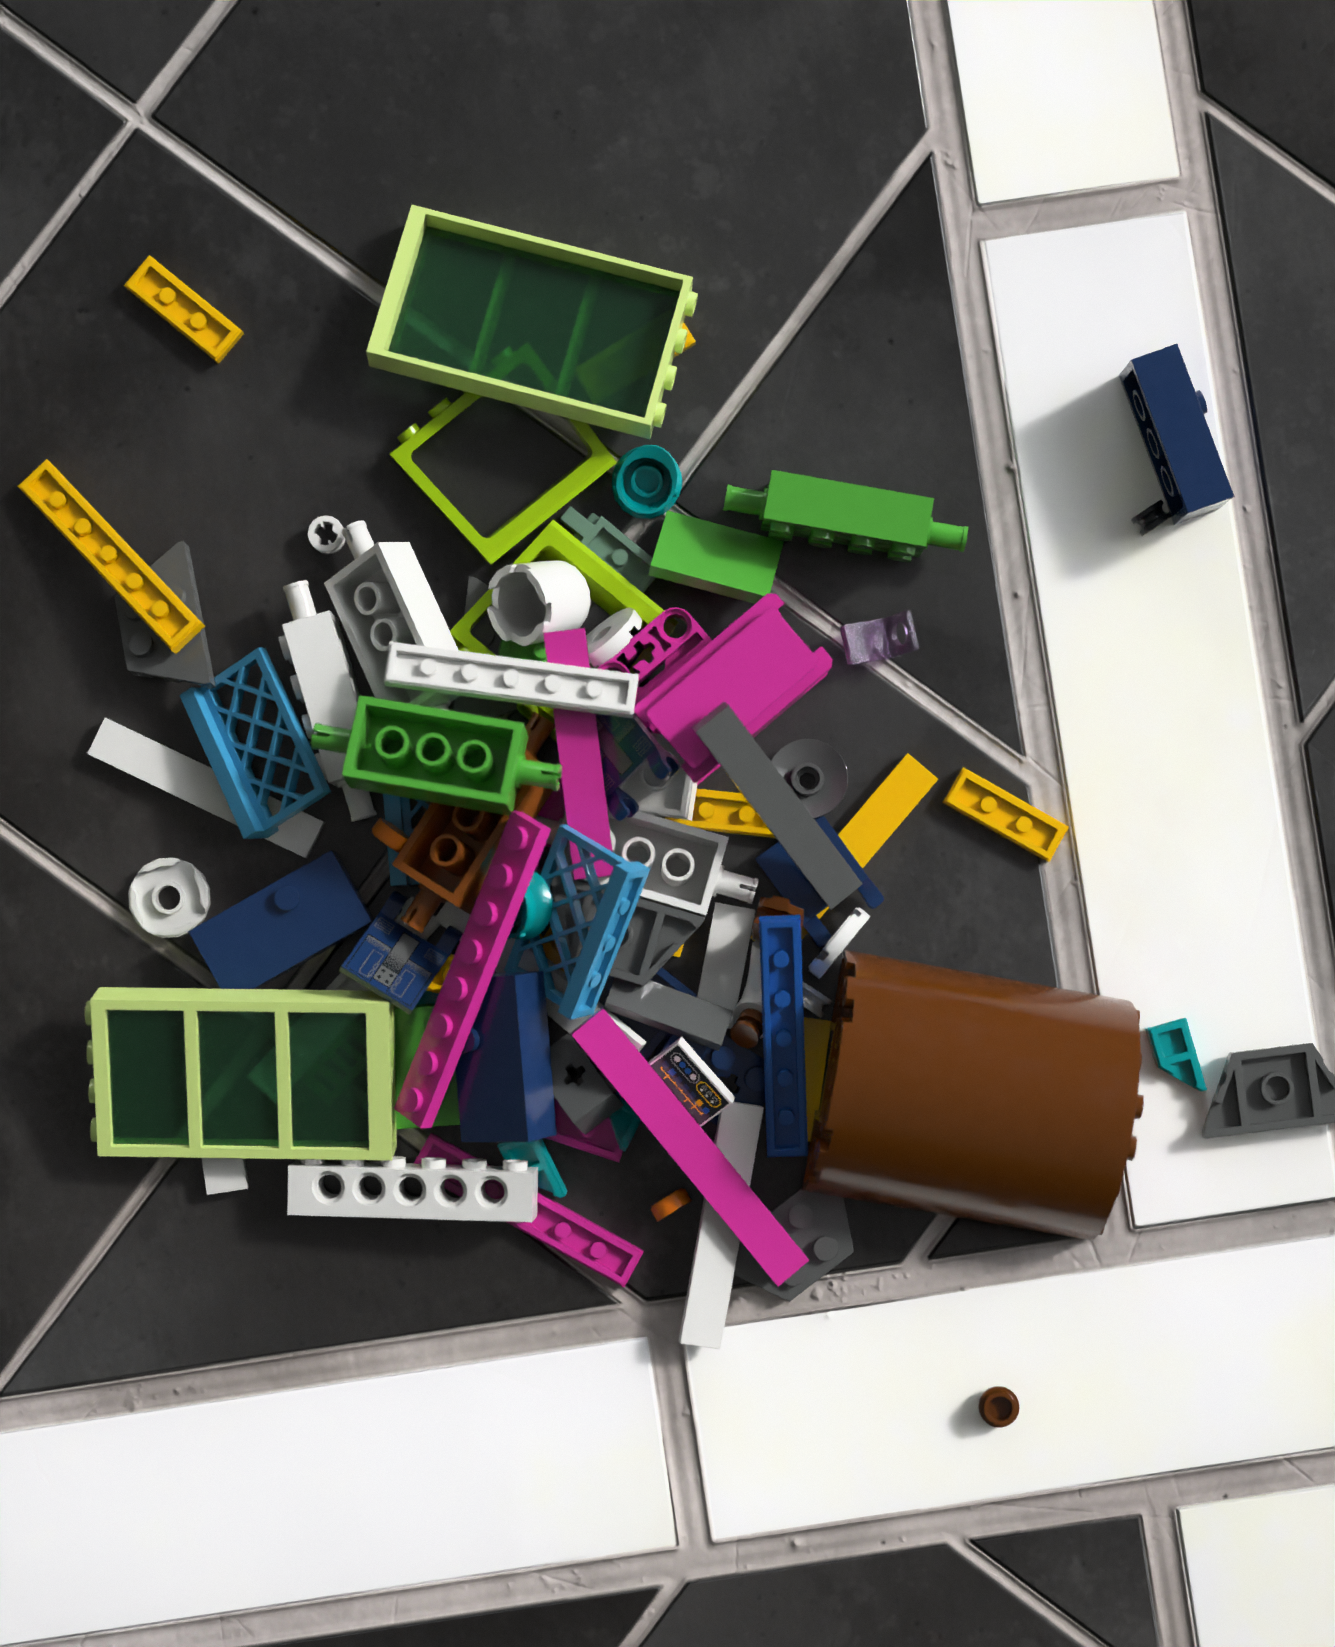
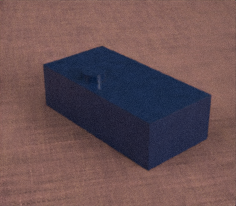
(1176, 433)
(283, 925)
(507, 1064)

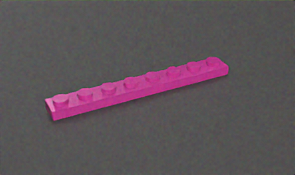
(472, 969)

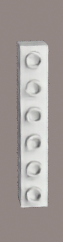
(310, 1198)

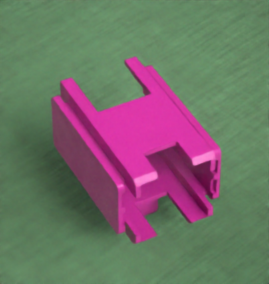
(751, 666)

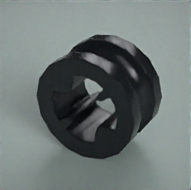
(1151, 517)

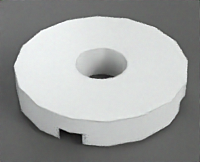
(611, 635)
(145, 897)
(838, 942)

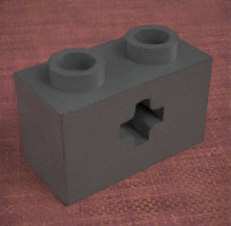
(584, 1103)

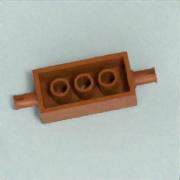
(457, 844)

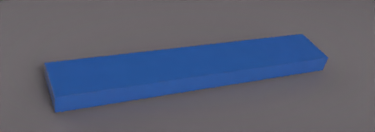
(783, 1035)

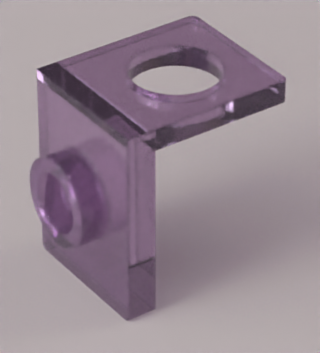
(878, 639)

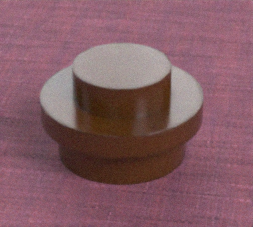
(998, 1406)

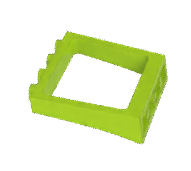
(532, 515)
(606, 588)

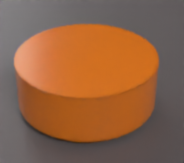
(389, 834)
(670, 1204)

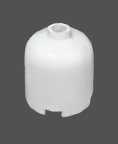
(537, 600)

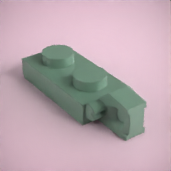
(611, 547)

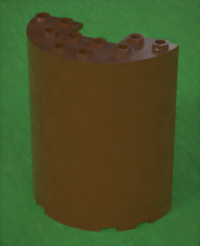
(976, 1097)

